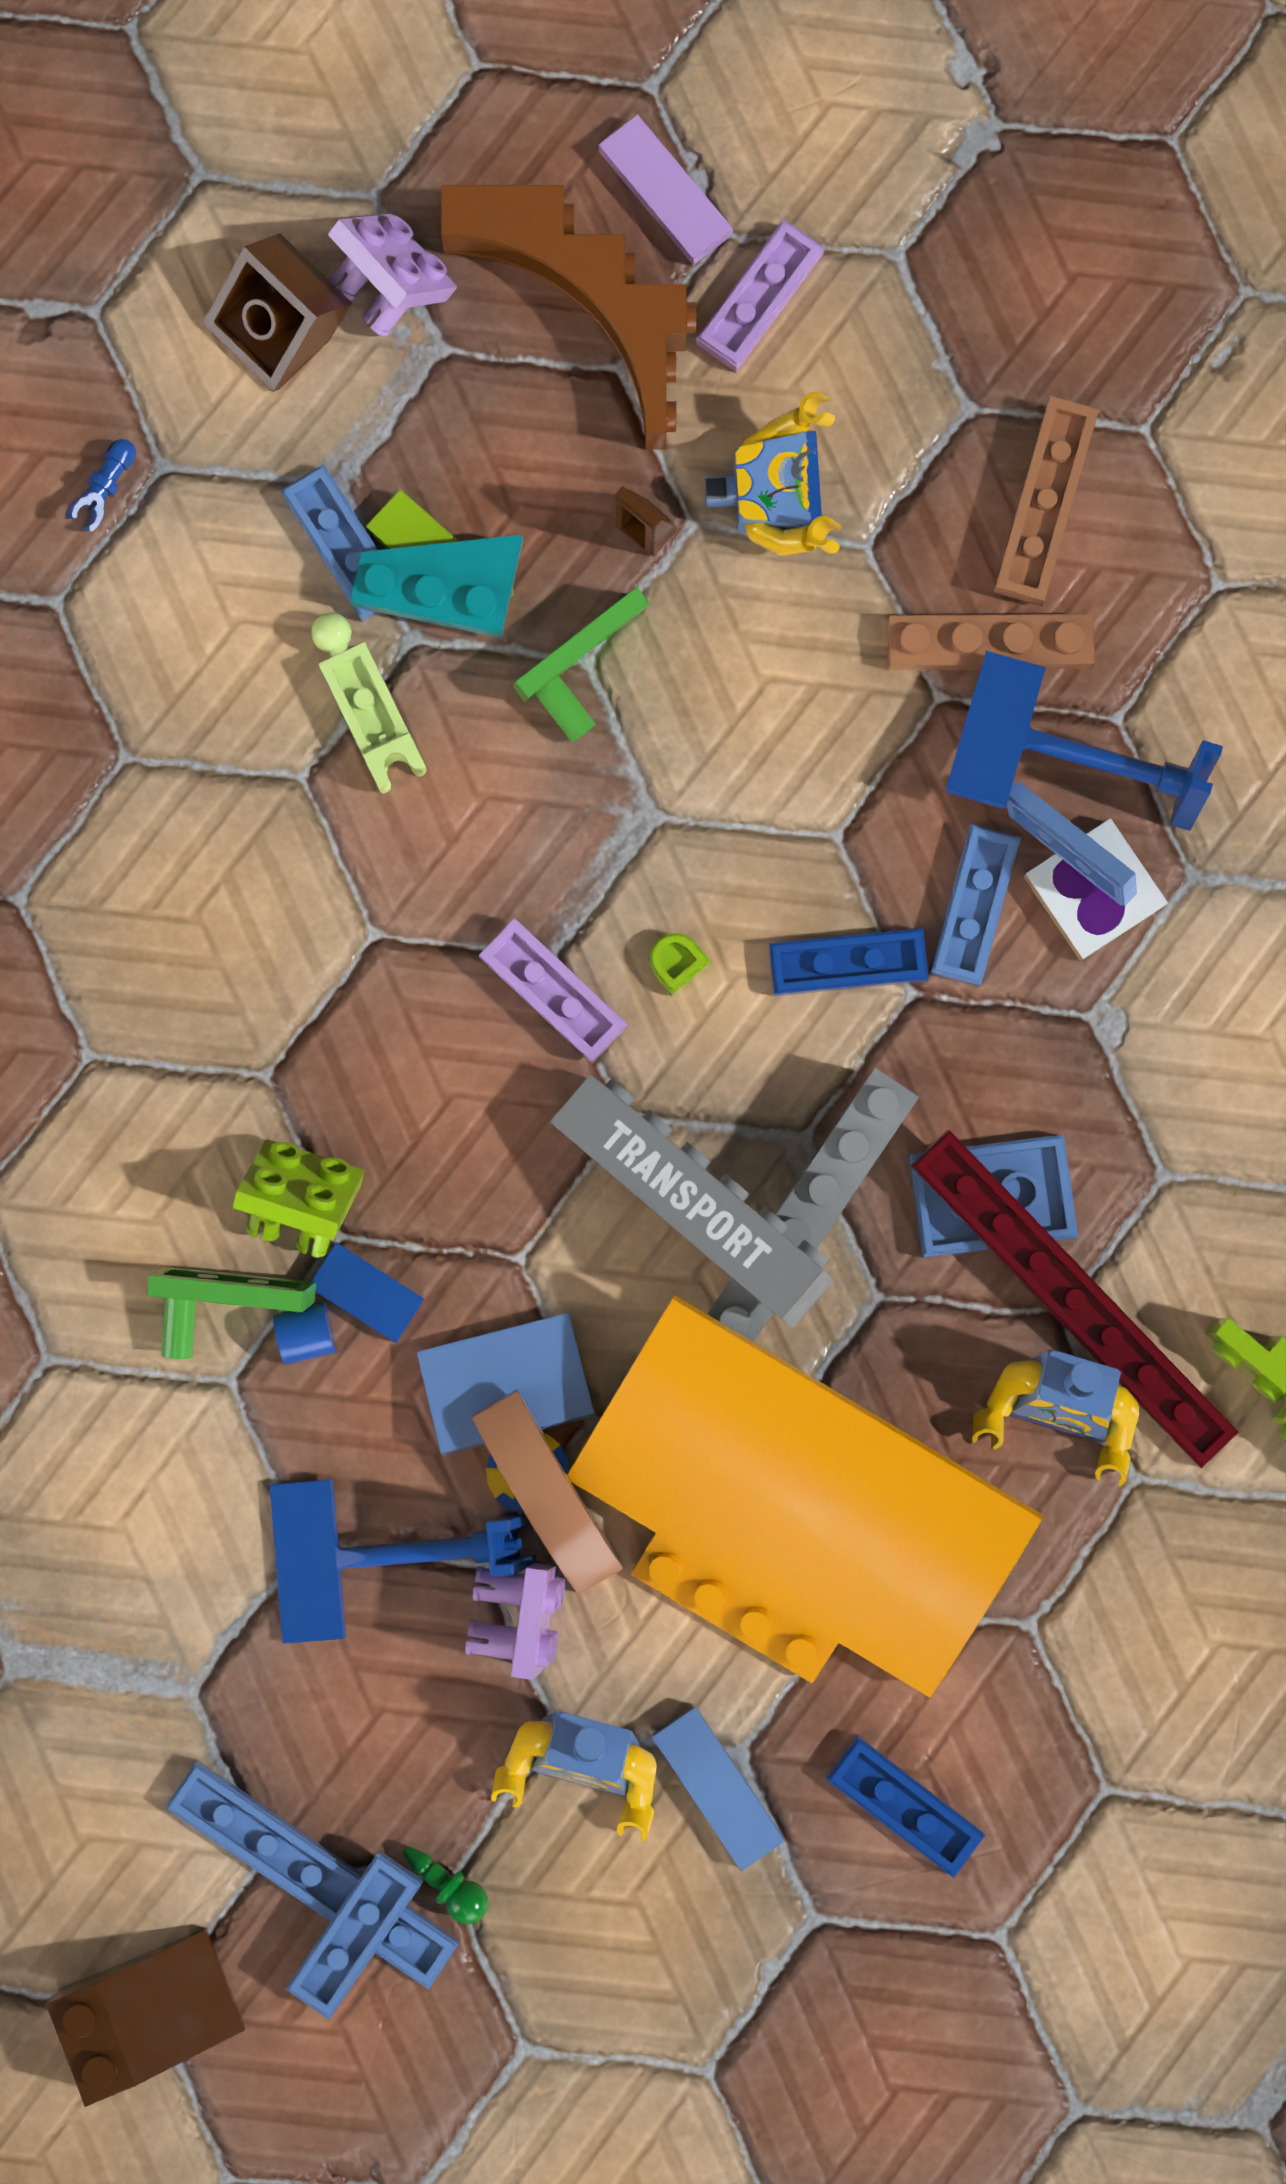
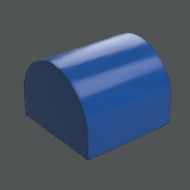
(304, 1334)

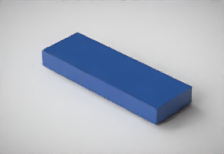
(848, 962)
(905, 1806)

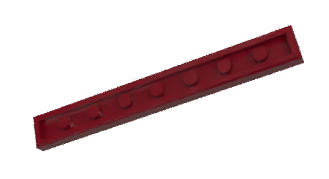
(1073, 1298)

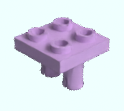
(388, 256)
(532, 1642)

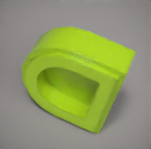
(676, 961)

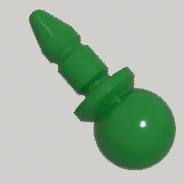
(465, 1900)

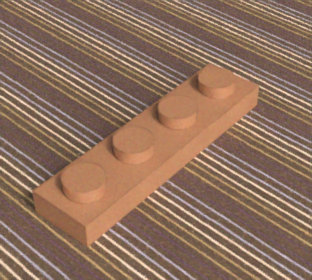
(1046, 501)
(962, 640)

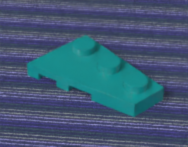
(442, 583)

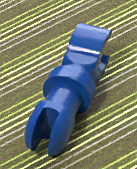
(103, 483)

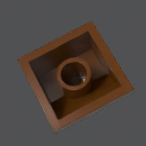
(275, 310)

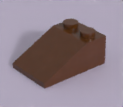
(144, 2016)

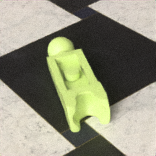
(364, 700)

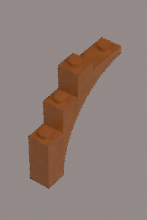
(536, 233)

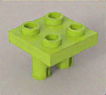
(297, 1191)

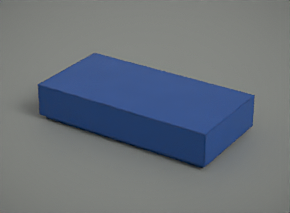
(367, 1292)

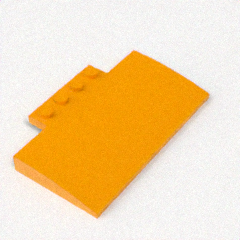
(797, 1508)

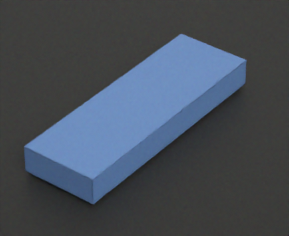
(330, 527)
(1071, 844)
(975, 905)
(718, 1788)
(354, 1934)

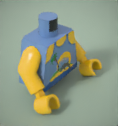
(779, 484)
(1065, 1396)
(585, 1755)

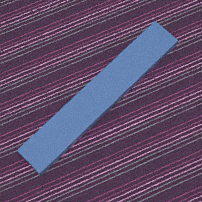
(301, 1866)

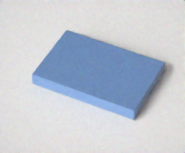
(1029, 1169)
(477, 1371)

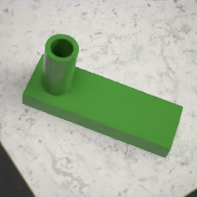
(545, 678)
(185, 1286)

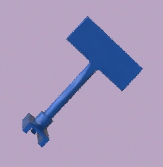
(1001, 729)
(312, 1560)

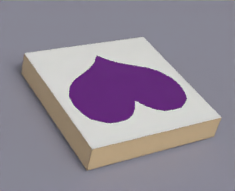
(1081, 909)

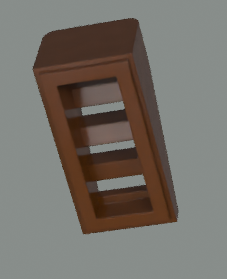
(642, 521)

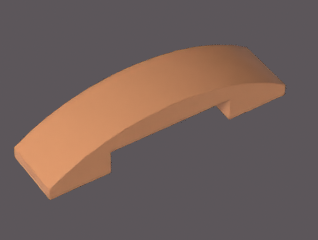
(546, 1492)

